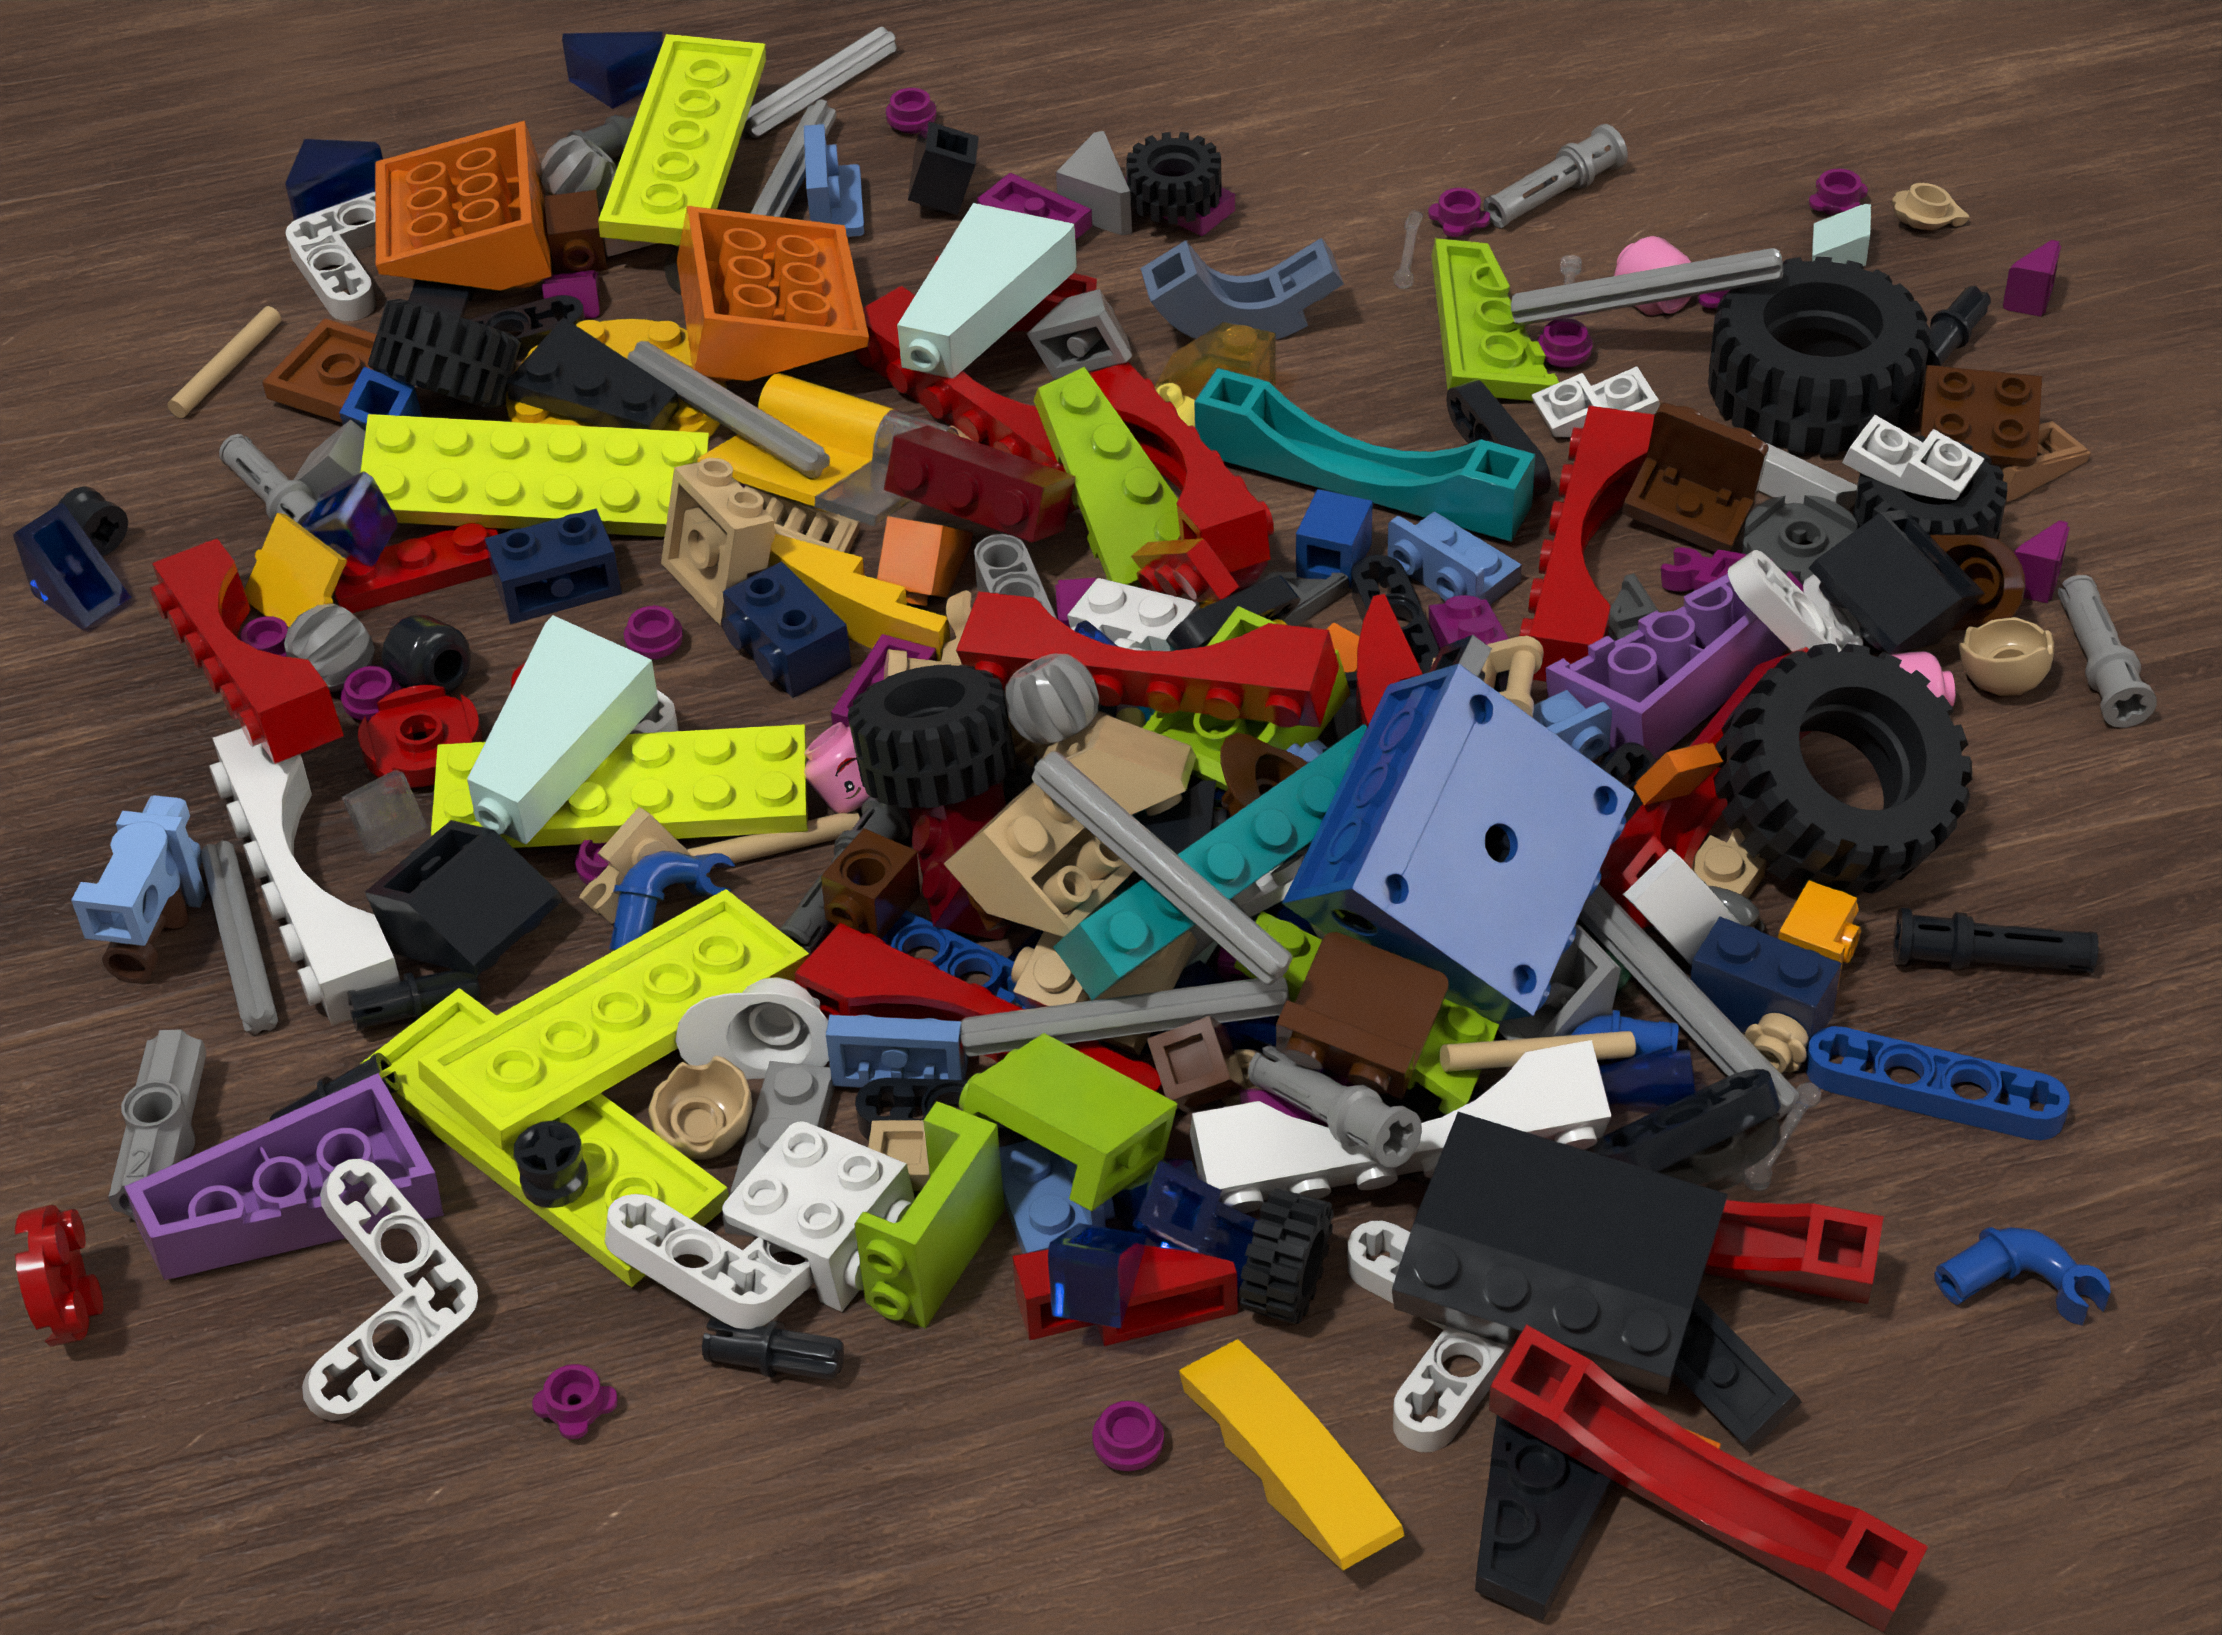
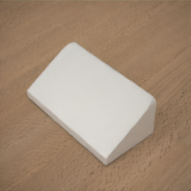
(1795, 478)

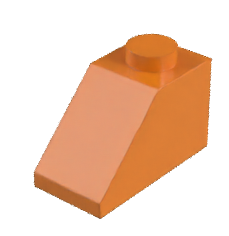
(922, 557)

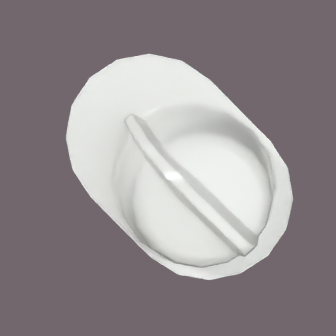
(751, 1028)

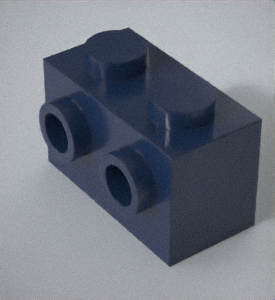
(553, 566)
(786, 630)
(1761, 975)

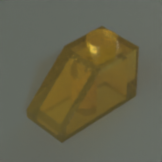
(1223, 347)

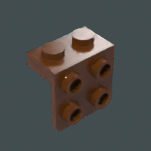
(1984, 409)
(1697, 478)
(1362, 1014)

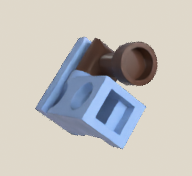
(142, 887)

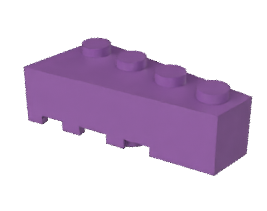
(1670, 668)
(265, 1185)

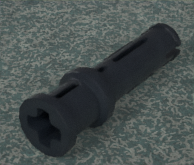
(1963, 941)

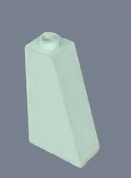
(982, 286)
(557, 727)

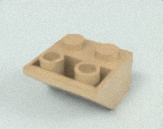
(1130, 763)
(1037, 865)

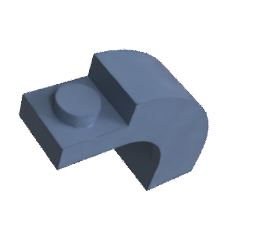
(1200, 298)

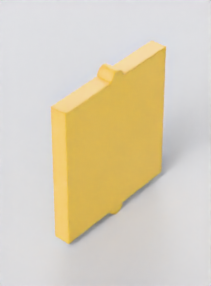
(292, 572)

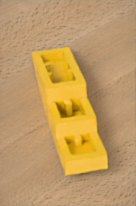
(862, 602)
(1293, 1454)

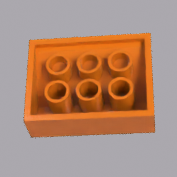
(464, 212)
(766, 293)

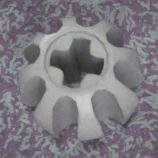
(577, 166)
(332, 643)
(1051, 698)

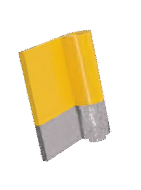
(850, 431)

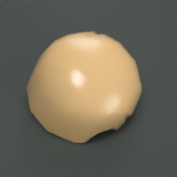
(2007, 655)
(702, 1108)

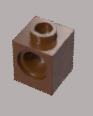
(575, 232)
(871, 884)
(1197, 1063)

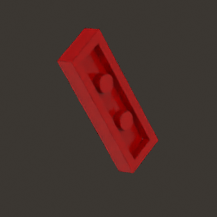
(415, 568)
(1184, 570)

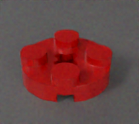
(389, 735)
(54, 1274)

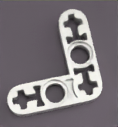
(329, 240)
(1789, 613)
(737, 1284)
(411, 1304)
(1416, 1395)

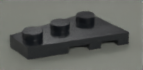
(591, 383)
(1534, 1519)

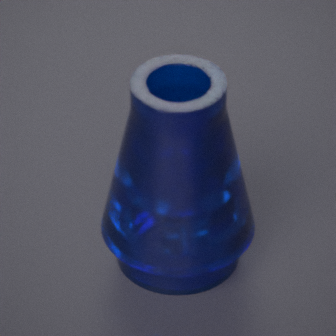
(1650, 1078)

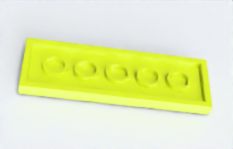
(682, 137)
(525, 471)
(685, 779)
(604, 1018)
(617, 1148)

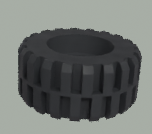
(1770, 348)
(1886, 718)

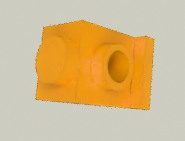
(1823, 923)

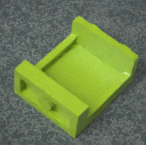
(1077, 1111)
(920, 1258)

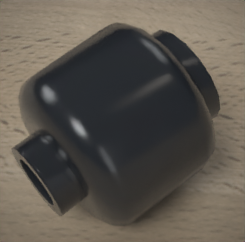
(426, 653)

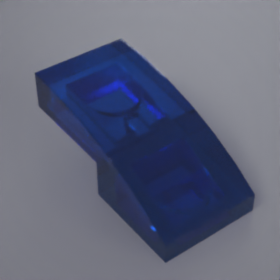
(1188, 1217)

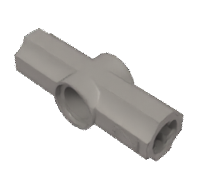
(158, 1111)

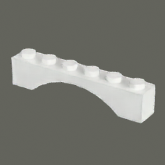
(336, 941)
(1259, 1149)

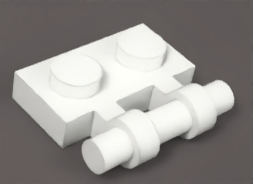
(1131, 615)

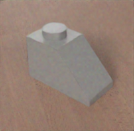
(1079, 335)

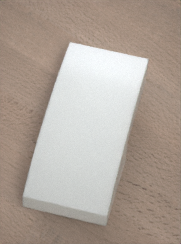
(1568, 401)
(1926, 468)
(1677, 904)

